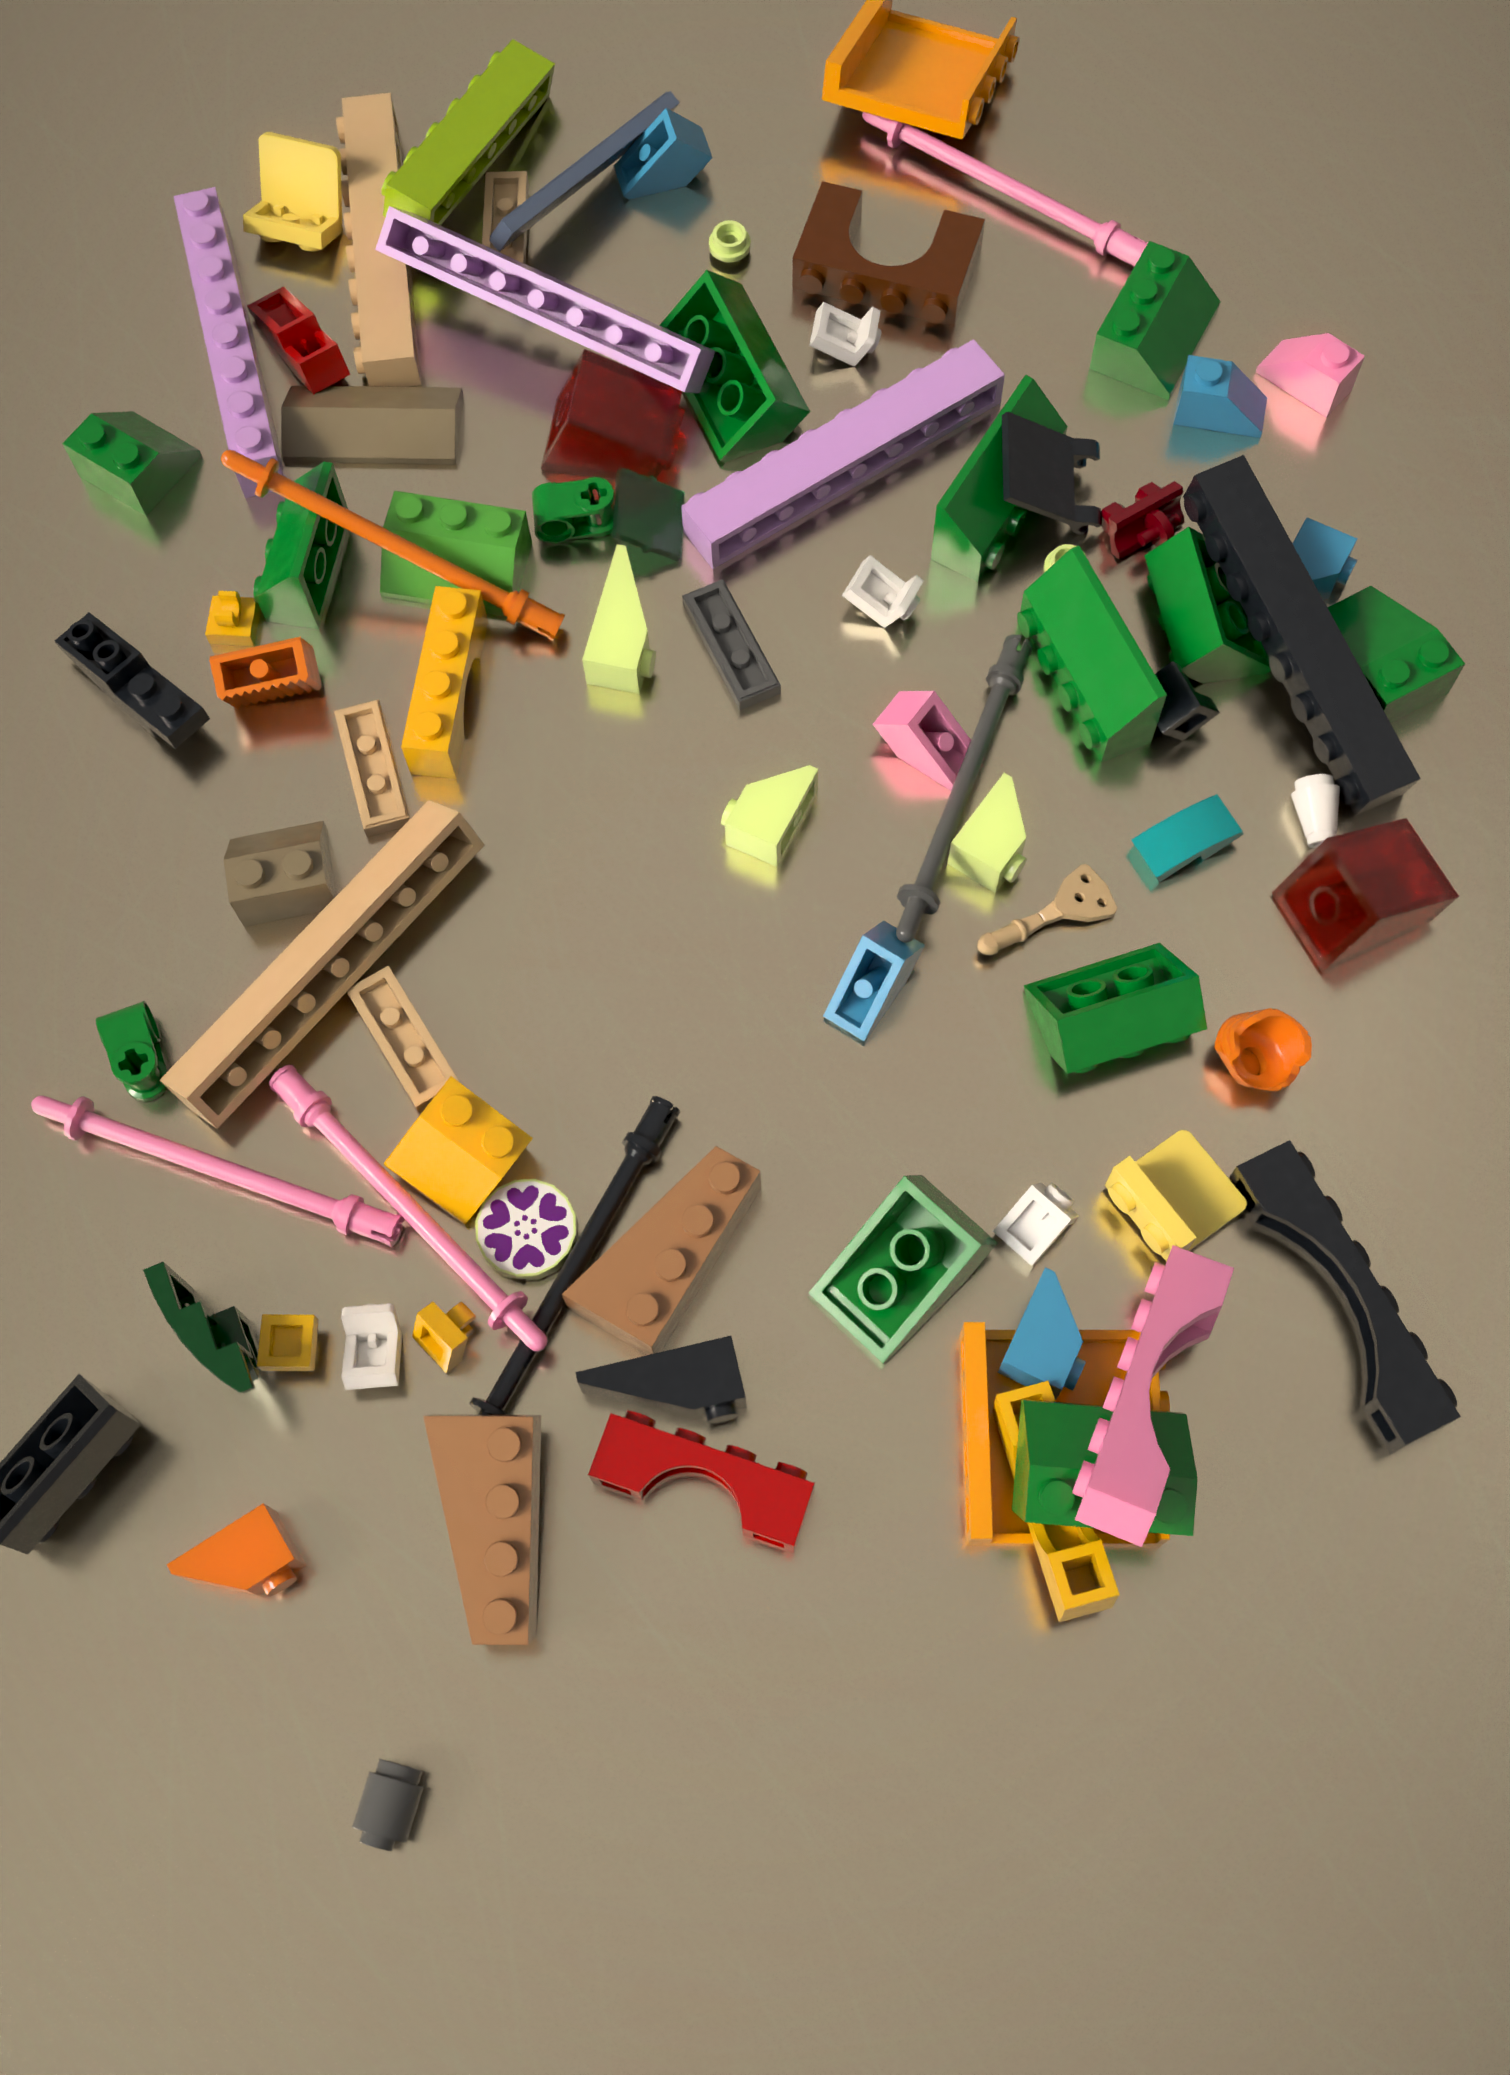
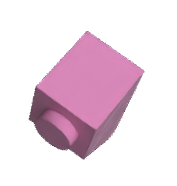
(1313, 370)
(924, 735)

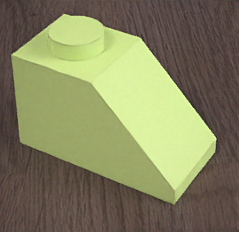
(770, 813)
(992, 839)

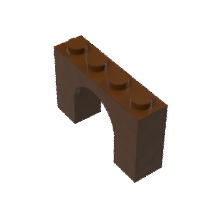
(923, 289)

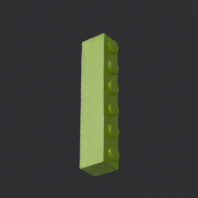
(470, 134)

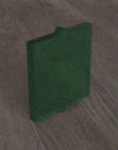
(648, 514)

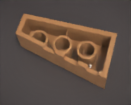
(491, 1511)

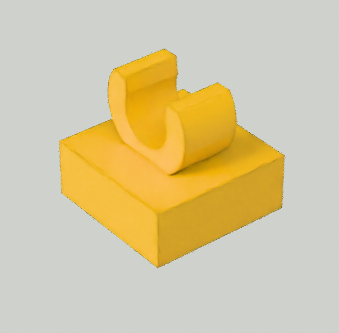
(232, 619)
(444, 1334)
(287, 1342)

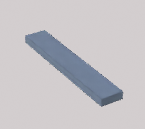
(578, 174)

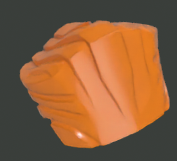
(1263, 1048)

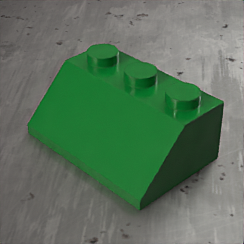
(1155, 322)
(302, 556)
(1198, 614)
(1117, 1007)
(1055, 1444)

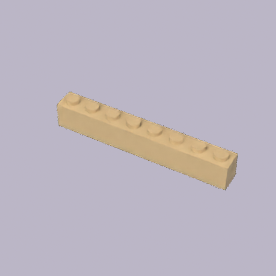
(381, 283)
(322, 963)

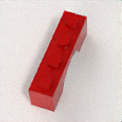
(639, 1457)

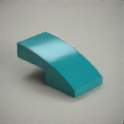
(1186, 836)

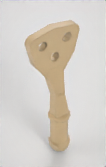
(1061, 907)

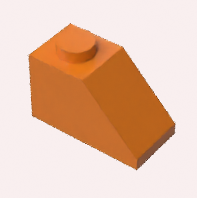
(246, 1556)

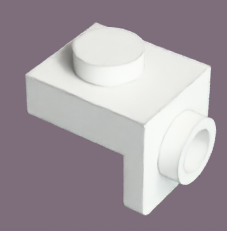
(844, 334)
(882, 593)
(371, 1346)

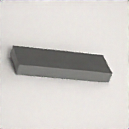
(731, 644)

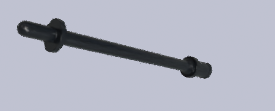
(640, 1149)

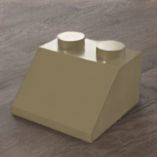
(279, 873)

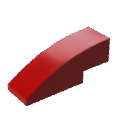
(299, 339)

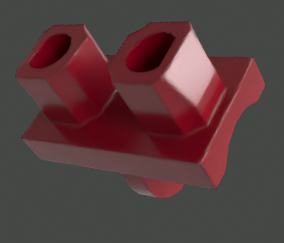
(1147, 520)

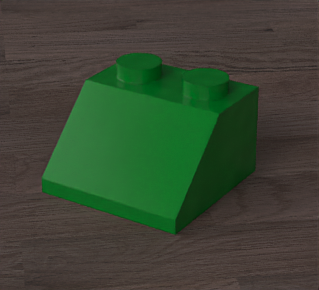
(129, 457)

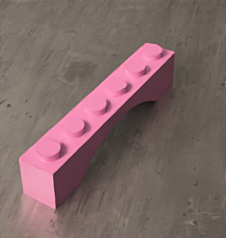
(1130, 1469)

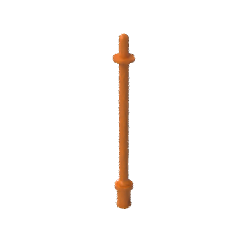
(514, 604)

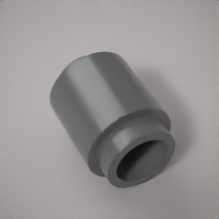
(388, 1805)

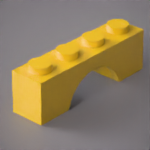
(436, 710)
(1069, 1555)

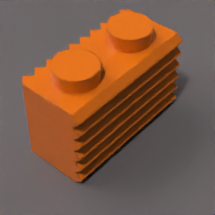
(265, 672)

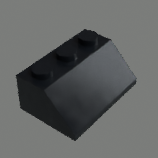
(59, 1462)

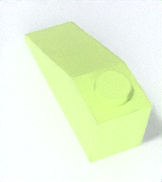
(618, 641)

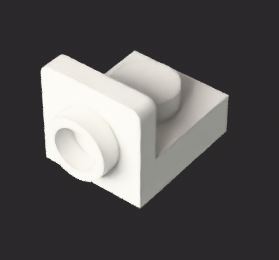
(1037, 1221)

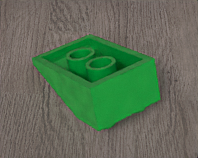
(1397, 651)
(902, 1266)

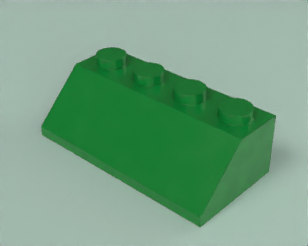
(748, 389)
(972, 515)
(1091, 657)

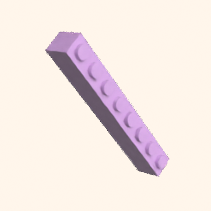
(545, 300)
(227, 331)
(842, 453)

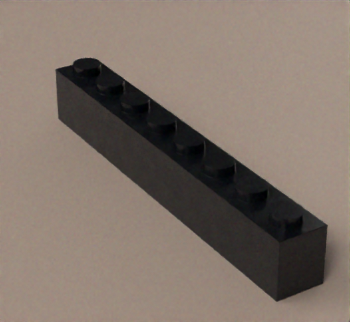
(1299, 636)

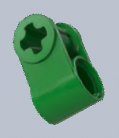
(569, 510)
(132, 1047)

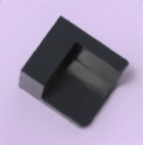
(1183, 707)

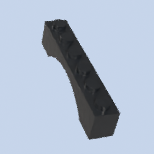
(1400, 1387)

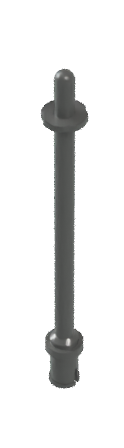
(1004, 679)

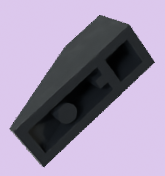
(682, 1381)

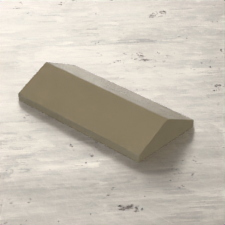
(371, 425)

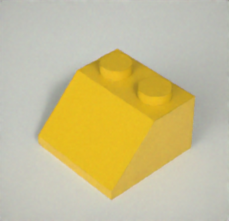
(457, 1150)

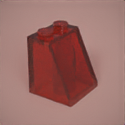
(612, 420)
(1363, 892)

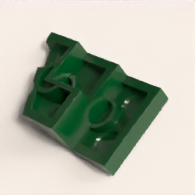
(217, 1340)

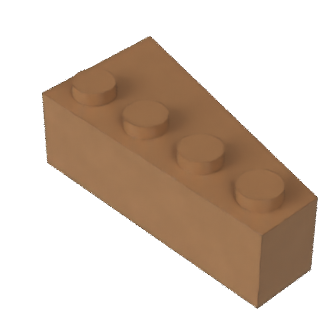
(664, 1258)

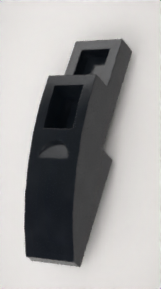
(131, 681)

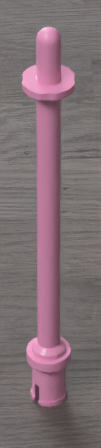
(1106, 236)
(313, 1110)
(347, 1214)

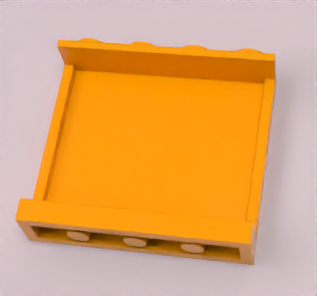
(916, 69)
(986, 1467)

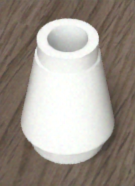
(1317, 807)

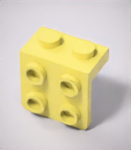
(297, 193)
(1175, 1194)

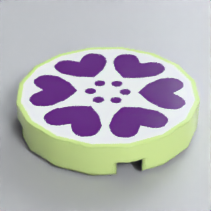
(526, 1229)

